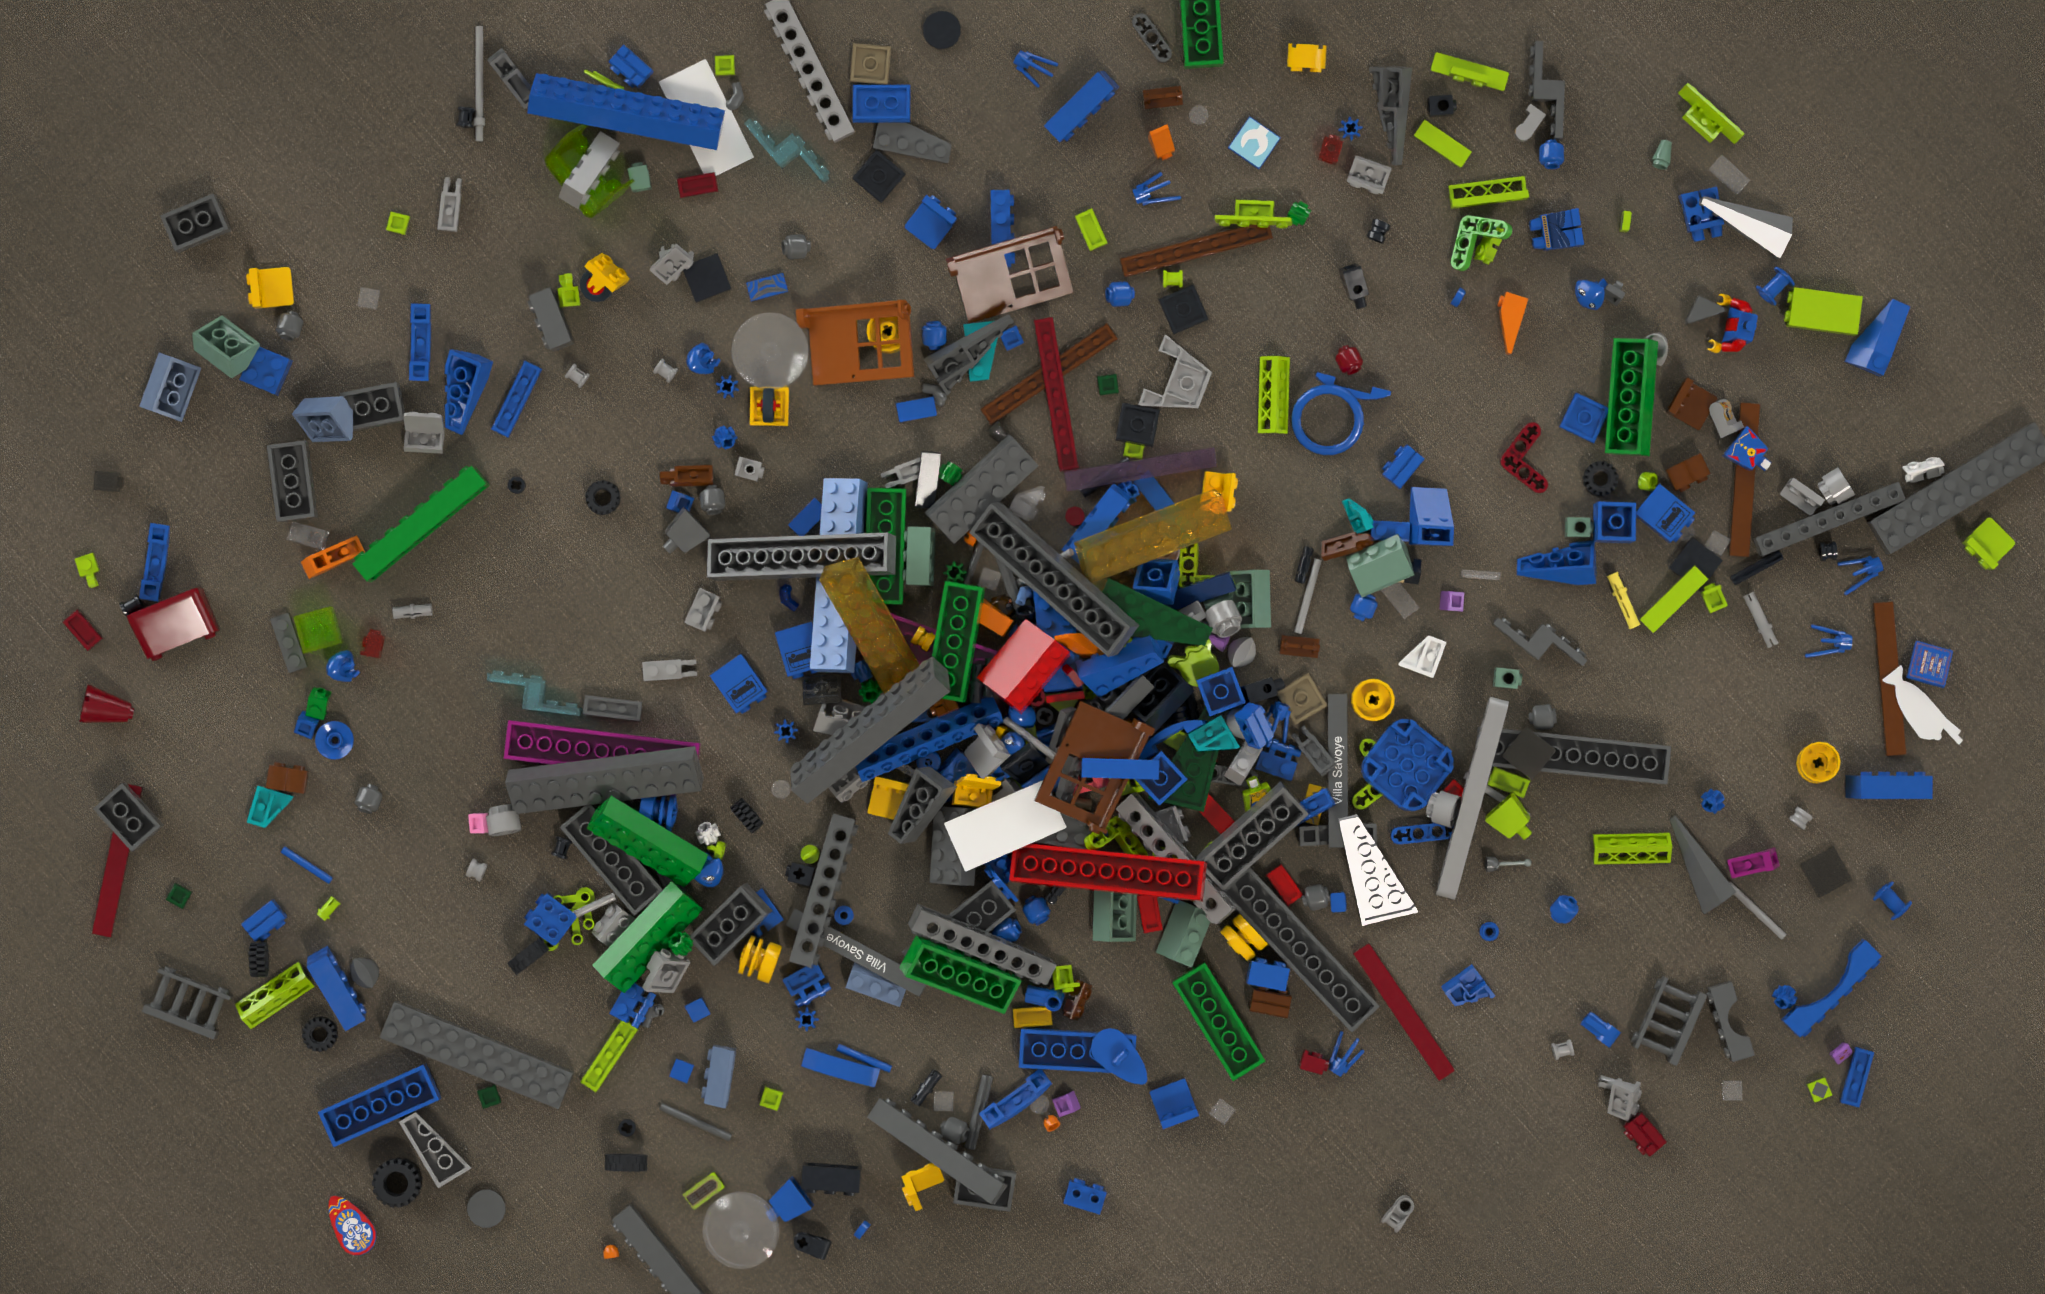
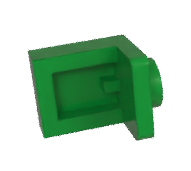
(318, 703)

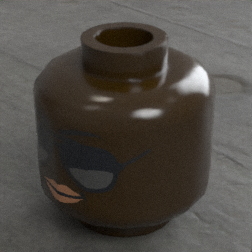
(1004, 604)

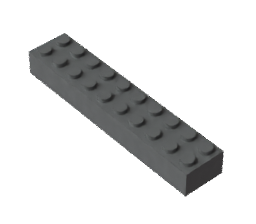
(1959, 489)
(798, 555)
(1054, 579)
(869, 729)
(1596, 757)
(598, 779)
(1301, 950)
(477, 1054)

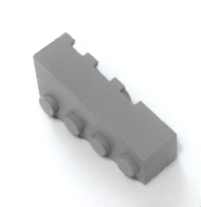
(590, 167)
(835, 716)
(436, 1154)

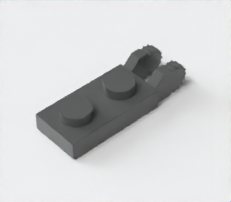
(1315, 752)

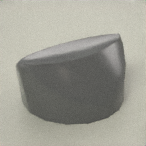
(364, 972)

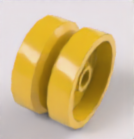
(885, 323)
(1372, 711)
(1243, 938)

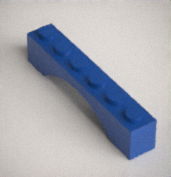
(1860, 960)

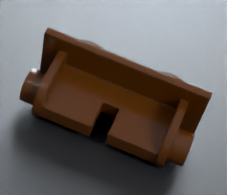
(1163, 97)
(1299, 646)
(1075, 1009)

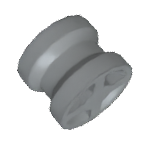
(1800, 818)
(476, 870)

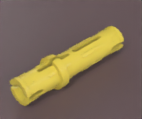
(1623, 600)

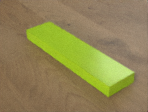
(1674, 599)
(609, 1055)

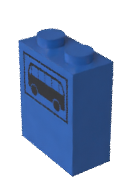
(1665, 514)
(796, 649)
(739, 684)

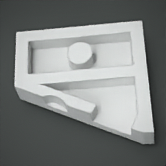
(1424, 656)

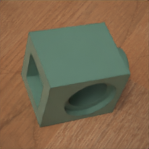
(641, 177)
(1570, 527)
(1498, 678)

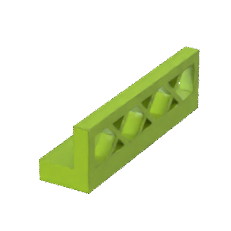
(1488, 199)
(1277, 394)
(1632, 845)
(275, 998)

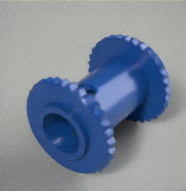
(1775, 286)
(1892, 900)

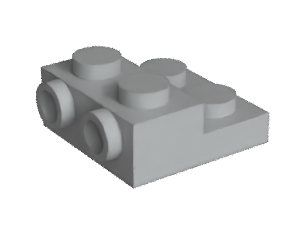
(665, 971)

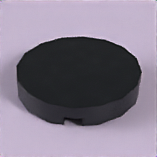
(941, 30)

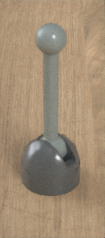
(1492, 863)

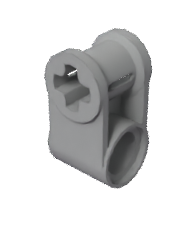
(1398, 1214)

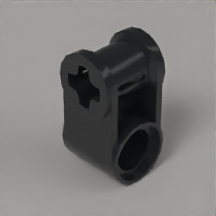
(815, 1246)

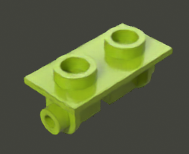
(1484, 250)

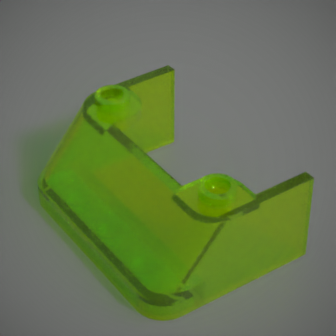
(565, 158)

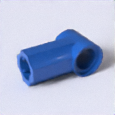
(1043, 997)
(1604, 1031)

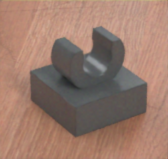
(1613, 293)

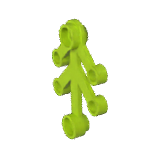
(579, 903)

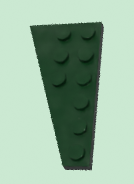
(1156, 618)
(1198, 770)

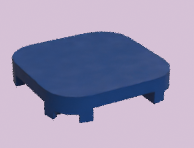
(1407, 765)

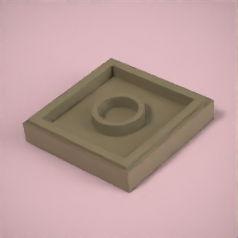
(870, 64)
(1302, 698)

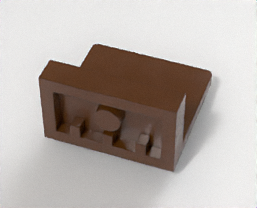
(1691, 404)

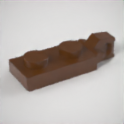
(688, 476)
(1345, 545)

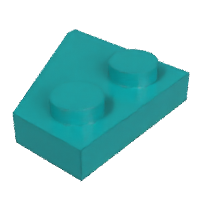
(1358, 516)
(1213, 736)
(267, 806)

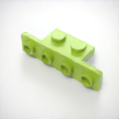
(1472, 72)
(1707, 118)
(1254, 213)

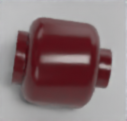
(1349, 360)

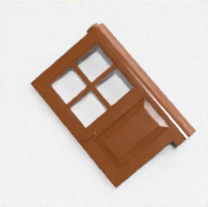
(836, 343)

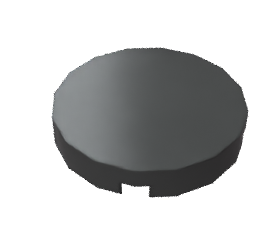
(486, 1208)

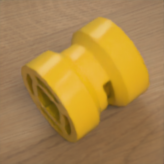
(923, 638)

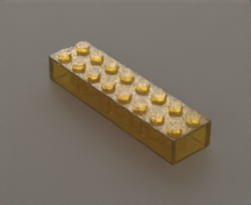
(1152, 535)
(868, 621)

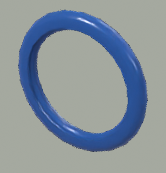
(1334, 390)

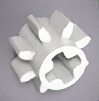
(707, 833)

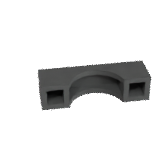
(1320, 834)
(1722, 998)

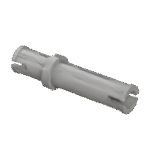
(1760, 619)

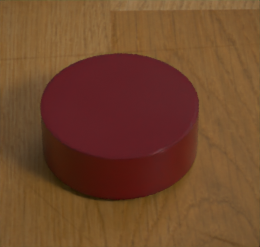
(1074, 516)

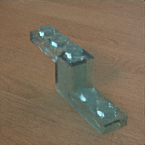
(787, 150)
(534, 693)

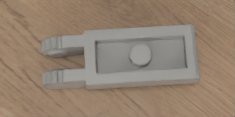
(450, 206)
(906, 473)
(666, 669)

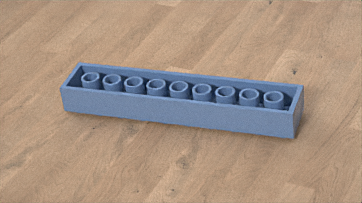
(841, 513)

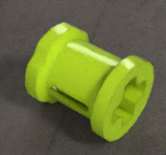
(1172, 278)

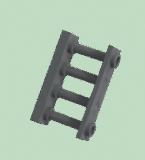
(1688, 1019)
(190, 1022)

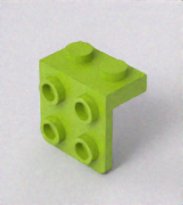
(1988, 544)

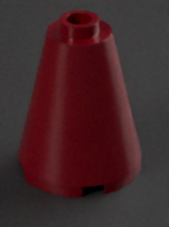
(104, 707)

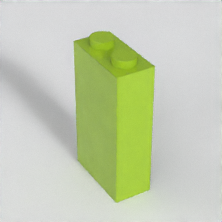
(1823, 311)

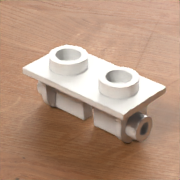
(1932, 467)

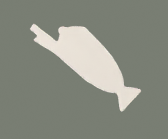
(1920, 710)

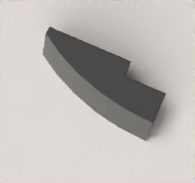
(511, 76)

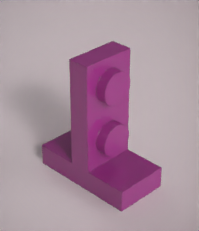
(1753, 863)

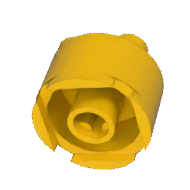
(1306, 57)

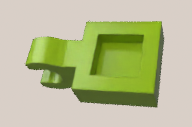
(567, 293)
(87, 567)

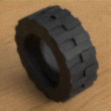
(528, 956)
(626, 1162)

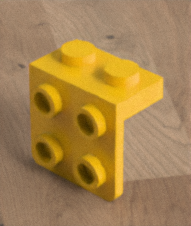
(270, 287)
(974, 791)
(920, 1180)

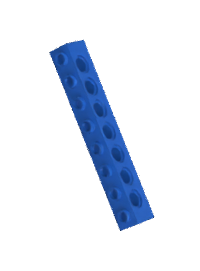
(929, 738)

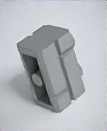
(1242, 763)

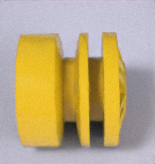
(1828, 758)
(759, 959)

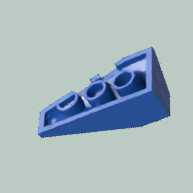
(1877, 343)
(466, 379)
(1568, 565)

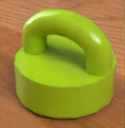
(1647, 481)
(718, 850)
(810, 854)

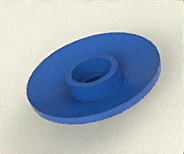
(324, 740)

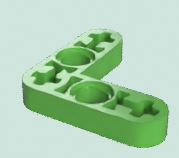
(1471, 233)

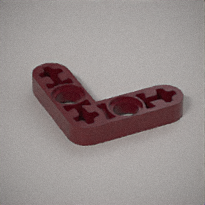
(1517, 456)

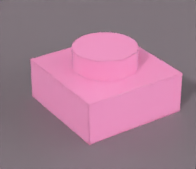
(478, 823)

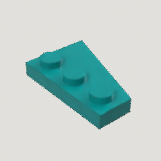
(982, 369)

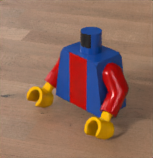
(1739, 326)

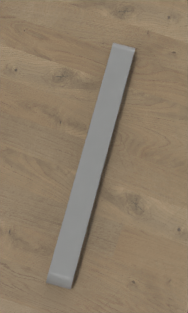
(1472, 798)

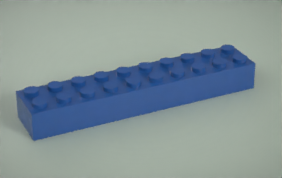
(626, 111)

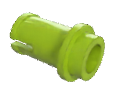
(328, 908)

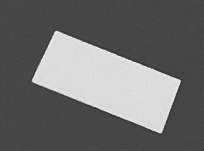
(700, 86)
(1002, 827)

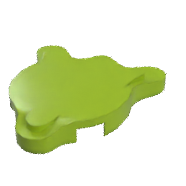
(1196, 663)

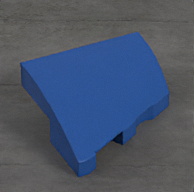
(1467, 987)

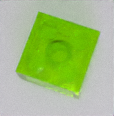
(318, 630)

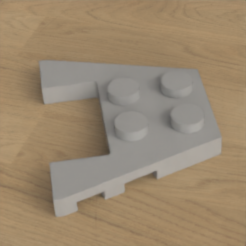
(1185, 383)

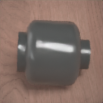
(795, 246)
(289, 325)
(712, 500)
(1543, 717)
(368, 799)
(1316, 897)
(954, 1130)

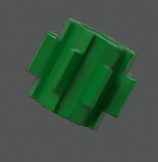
(1299, 213)
(950, 473)
(951, 569)
(870, 691)
(680, 943)

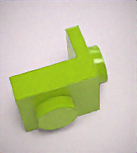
(1713, 597)
(1063, 979)

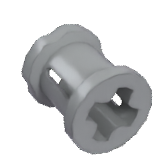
(665, 370)
(577, 375)
(1562, 1049)

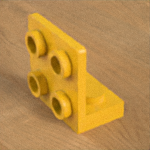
(1223, 484)
(886, 797)

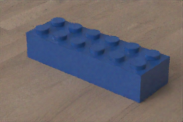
(1053, 625)
(1060, 1050)
(379, 1105)

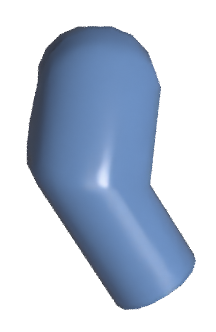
(1024, 593)

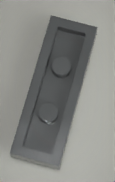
(289, 642)
(612, 708)

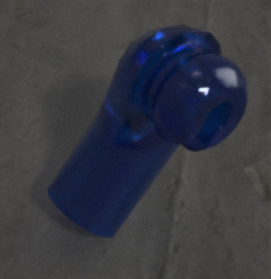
(785, 597)

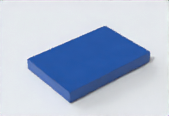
(881, 103)

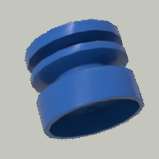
(660, 810)

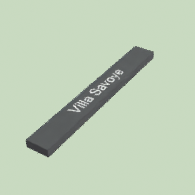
(1338, 775)
(861, 955)

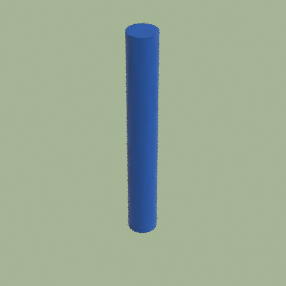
(307, 865)
(864, 1058)

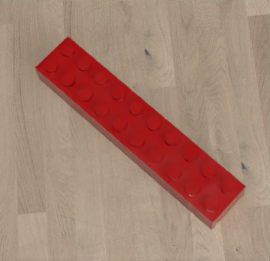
(1109, 872)

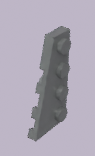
(911, 141)

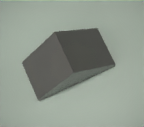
(1703, 309)

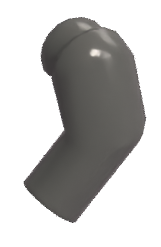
(656, 1010)

